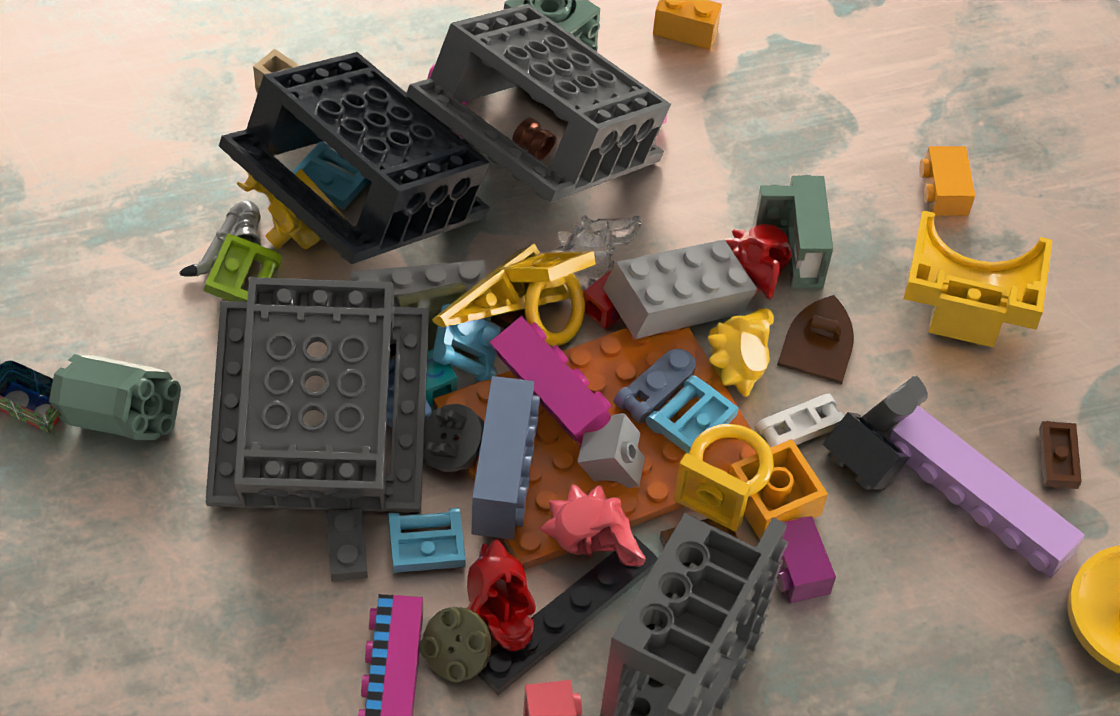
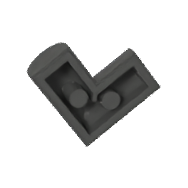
(897, 405)

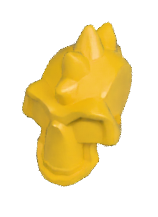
(741, 349)

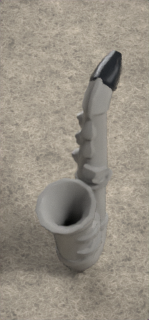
(240, 221)

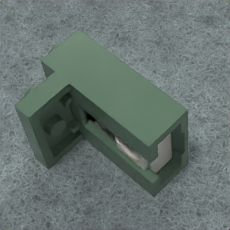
(804, 217)

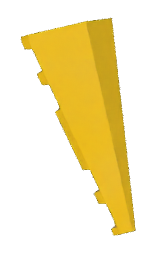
(497, 295)

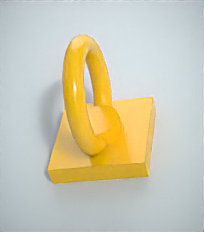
(549, 271)
(712, 489)

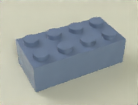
(505, 458)

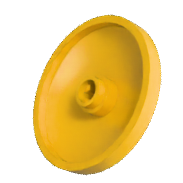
(1096, 607)

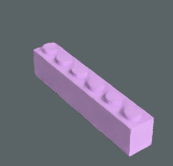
(986, 492)

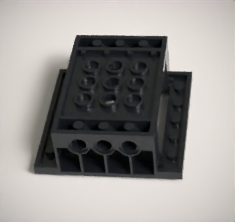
(417, 166)

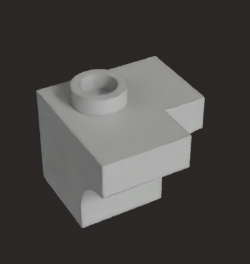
(613, 453)

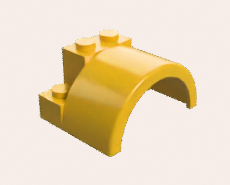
(975, 295)

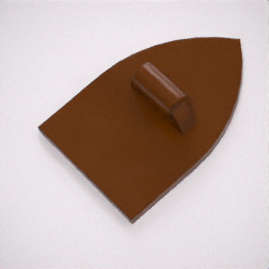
(819, 341)

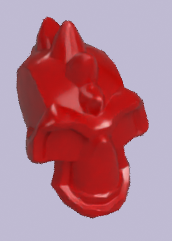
(762, 253)
(501, 596)

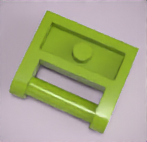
(233, 267)

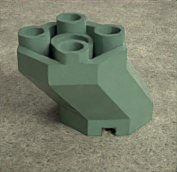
(116, 397)

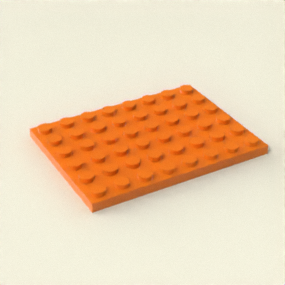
(609, 366)

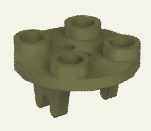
(443, 633)

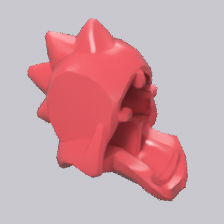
(593, 525)

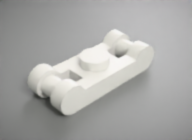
(801, 421)

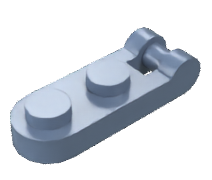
(656, 384)

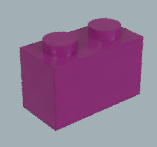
(805, 565)

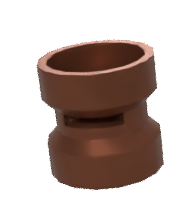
(534, 139)

